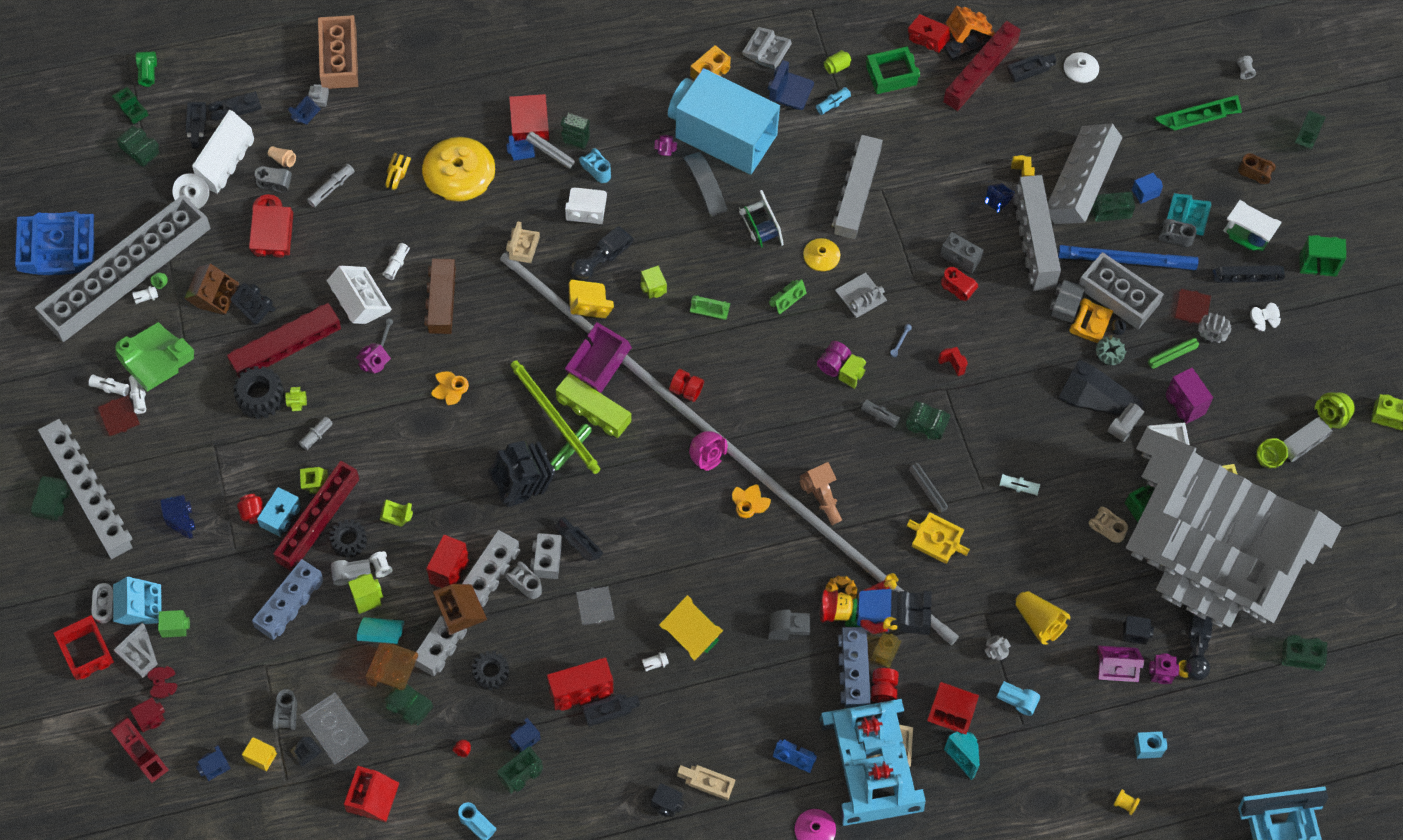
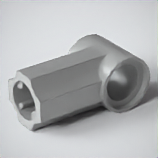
(1123, 426)
(346, 571)

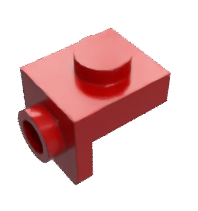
(956, 359)

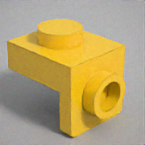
(1023, 163)

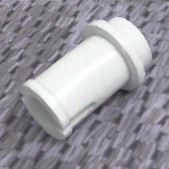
(144, 295)
(655, 661)

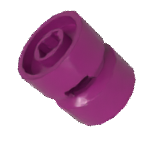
(833, 358)

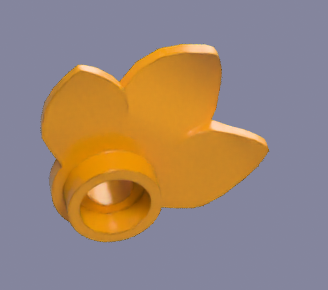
(447, 387)
(749, 499)

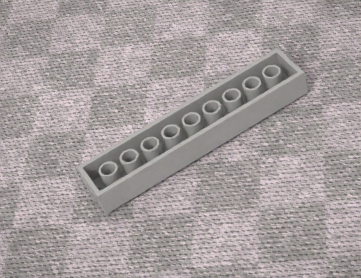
(122, 268)

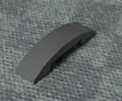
(706, 183)

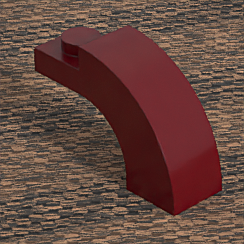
(138, 749)

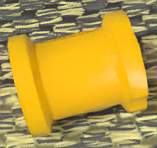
(1126, 802)

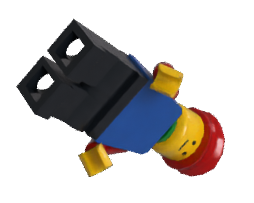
(880, 609)

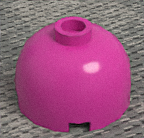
(707, 449)

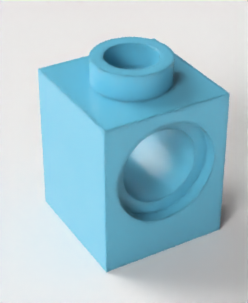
(1144, 750)

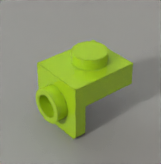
(396, 513)

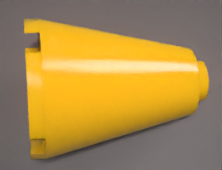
(1042, 617)

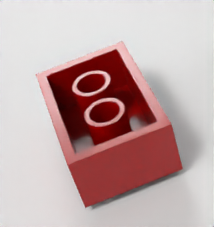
(580, 684)

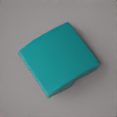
(1190, 211)
(380, 630)

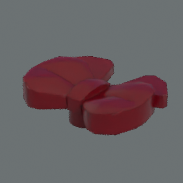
(161, 688)

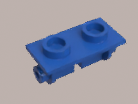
(801, 759)

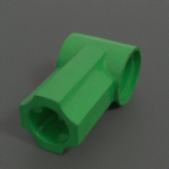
(146, 66)

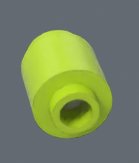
(837, 62)

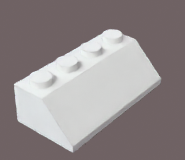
(223, 151)

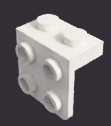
(586, 205)

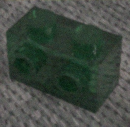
(520, 770)

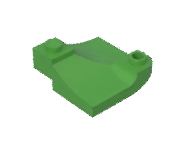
(153, 355)

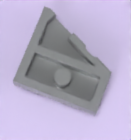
(137, 651)

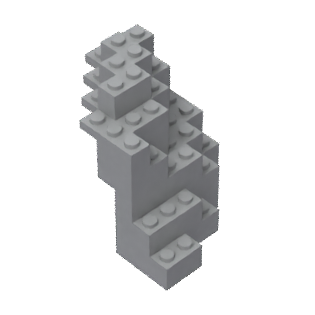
(1221, 536)

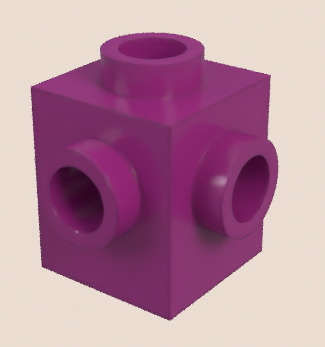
(372, 358)
(1163, 669)

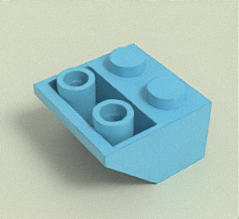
(136, 602)

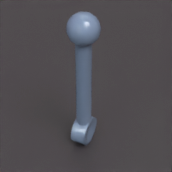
(894, 352)

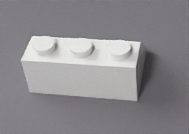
(358, 294)

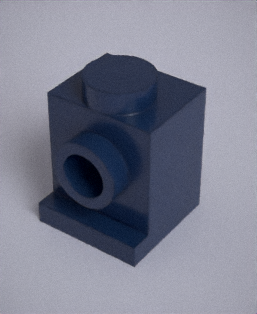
(524, 736)
(213, 764)

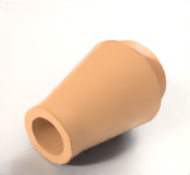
(282, 156)

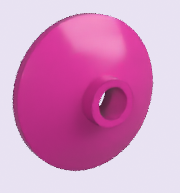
(807, 819)

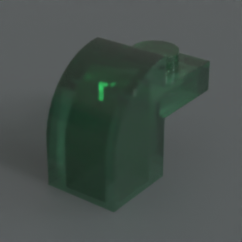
(1310, 130)

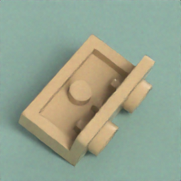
(522, 244)

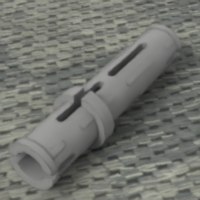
(337, 179)

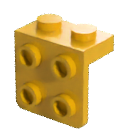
(589, 299)

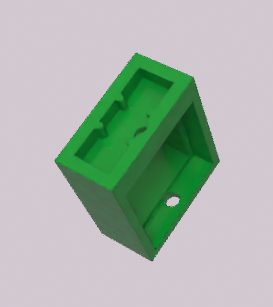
(894, 83)

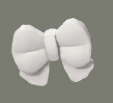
(1259, 316)

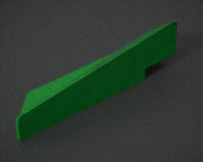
(1200, 114)

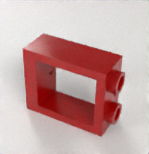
(75, 632)

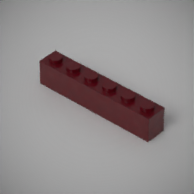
(982, 65)
(286, 340)
(316, 516)

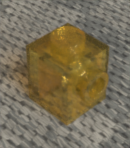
(886, 649)

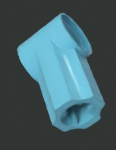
(1023, 700)
(477, 823)

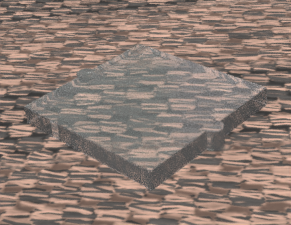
(595, 605)

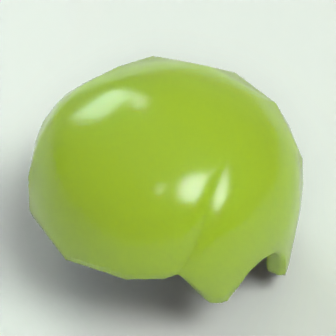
(1272, 453)

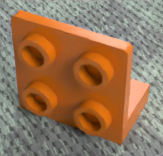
(963, 20)

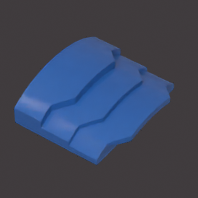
(55, 243)

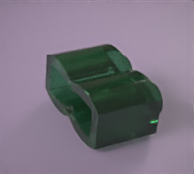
(575, 130)
(138, 145)
(927, 420)
(50, 498)
(409, 704)

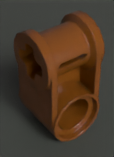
(1257, 168)

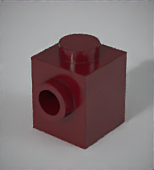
(148, 714)

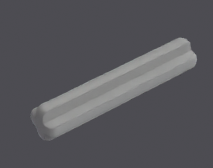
(550, 150)

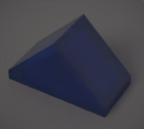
(998, 196)

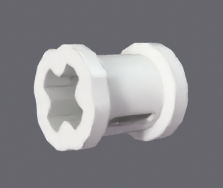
(380, 564)

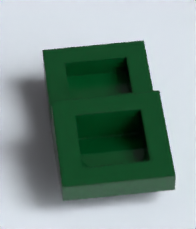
(129, 105)

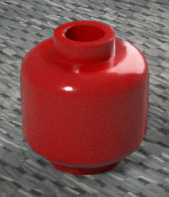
(250, 508)

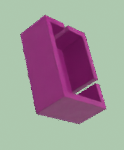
(598, 363)

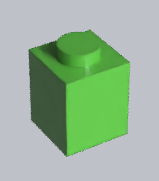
(173, 623)

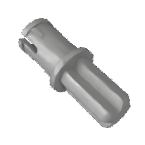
(315, 433)

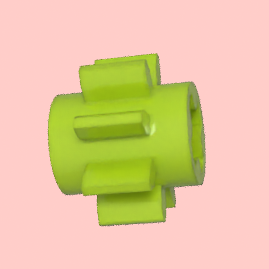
(296, 399)

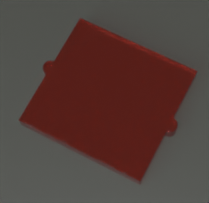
(1192, 306)
(118, 415)

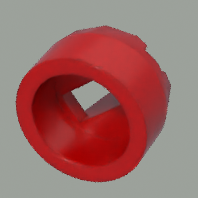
(462, 748)

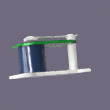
(1250, 227)
(764, 230)

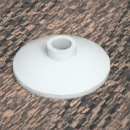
(1078, 72)
(184, 184)

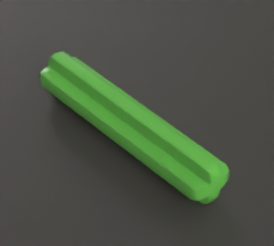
(1173, 353)
(568, 450)

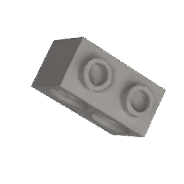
(549, 556)

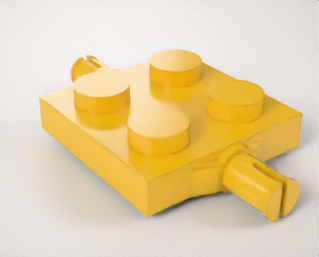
(937, 538)

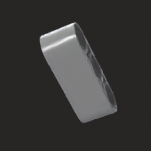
(1307, 438)

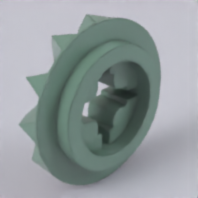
(1110, 358)

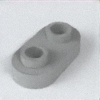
(102, 604)

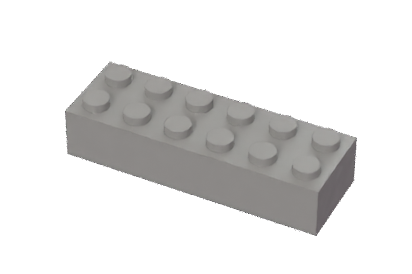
(1083, 173)
(1037, 233)

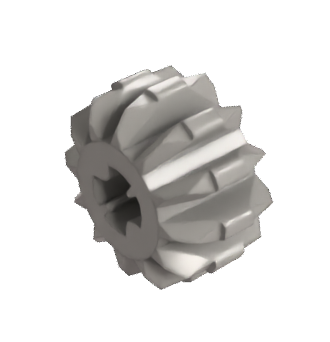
(1214, 327)

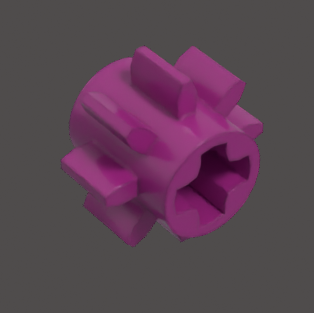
(665, 145)

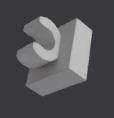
(319, 95)

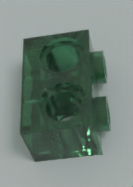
(1113, 206)
(1304, 657)

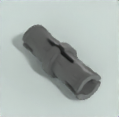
(880, 413)

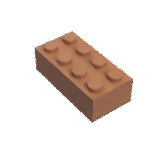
(338, 52)

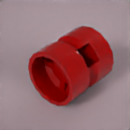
(686, 385)
(884, 685)

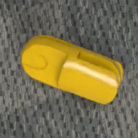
(396, 171)

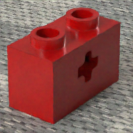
(929, 33)

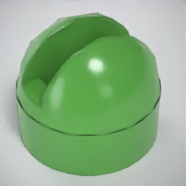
(157, 279)

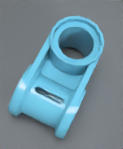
(594, 164)

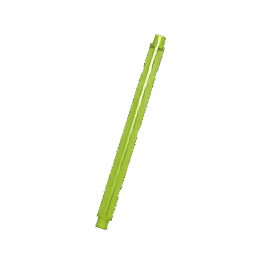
(555, 417)

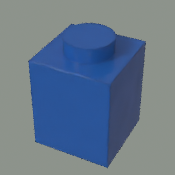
(1147, 188)

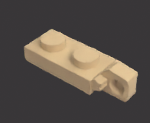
(707, 781)

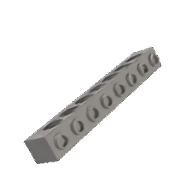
(52, 435)
(499, 544)

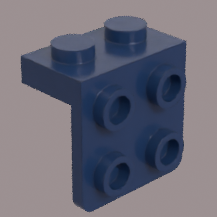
(789, 88)

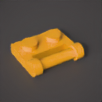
(1097, 323)

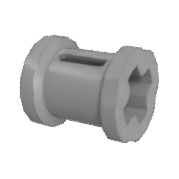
(1246, 68)

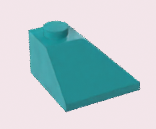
(964, 751)

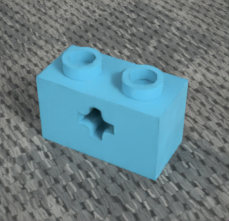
(279, 502)

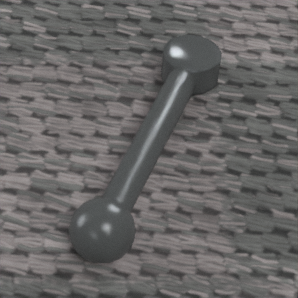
(389, 322)

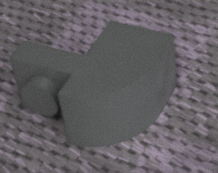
(785, 623)

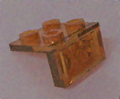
(391, 666)

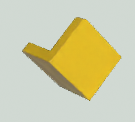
(259, 754)

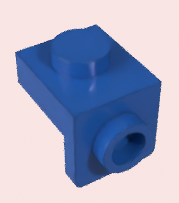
(520, 149)

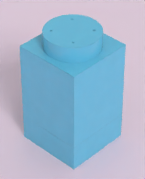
(724, 120)

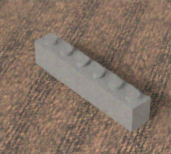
(858, 187)

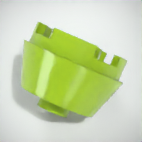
(1335, 409)

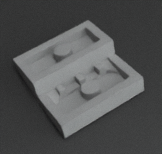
(766, 48)

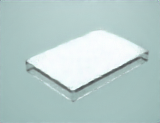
(334, 728)

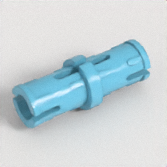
(825, 106)

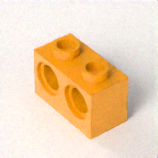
(708, 62)

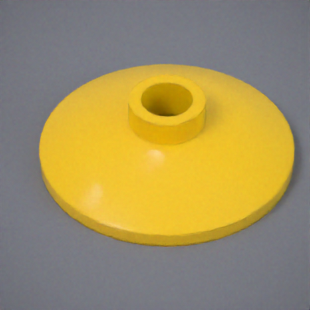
(821, 261)

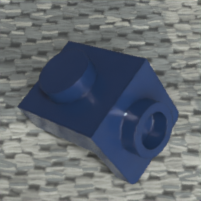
(304, 111)

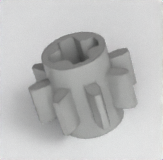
(997, 647)

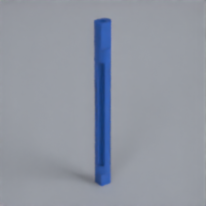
(1169, 261)

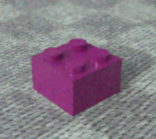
(1189, 395)

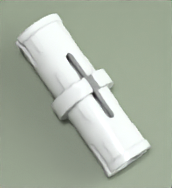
(396, 261)
(108, 385)
(137, 394)

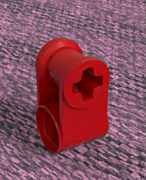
(960, 284)

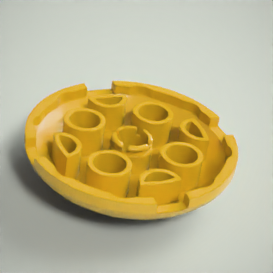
(461, 182)

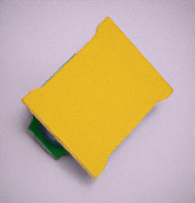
(691, 628)

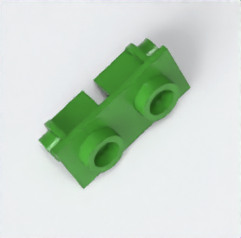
(793, 292)
(709, 307)

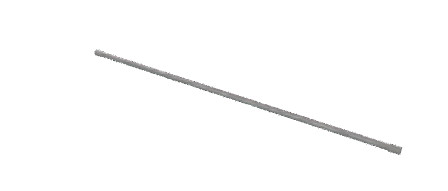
(942, 630)

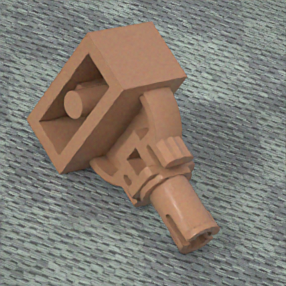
(818, 481)

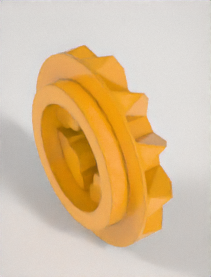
(851, 588)

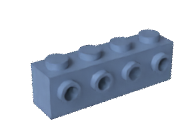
(288, 599)
(855, 667)

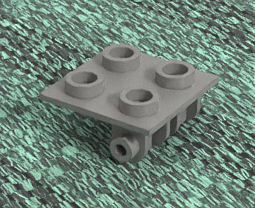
(861, 295)

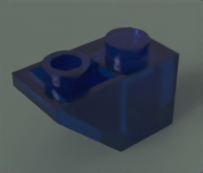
(176, 515)

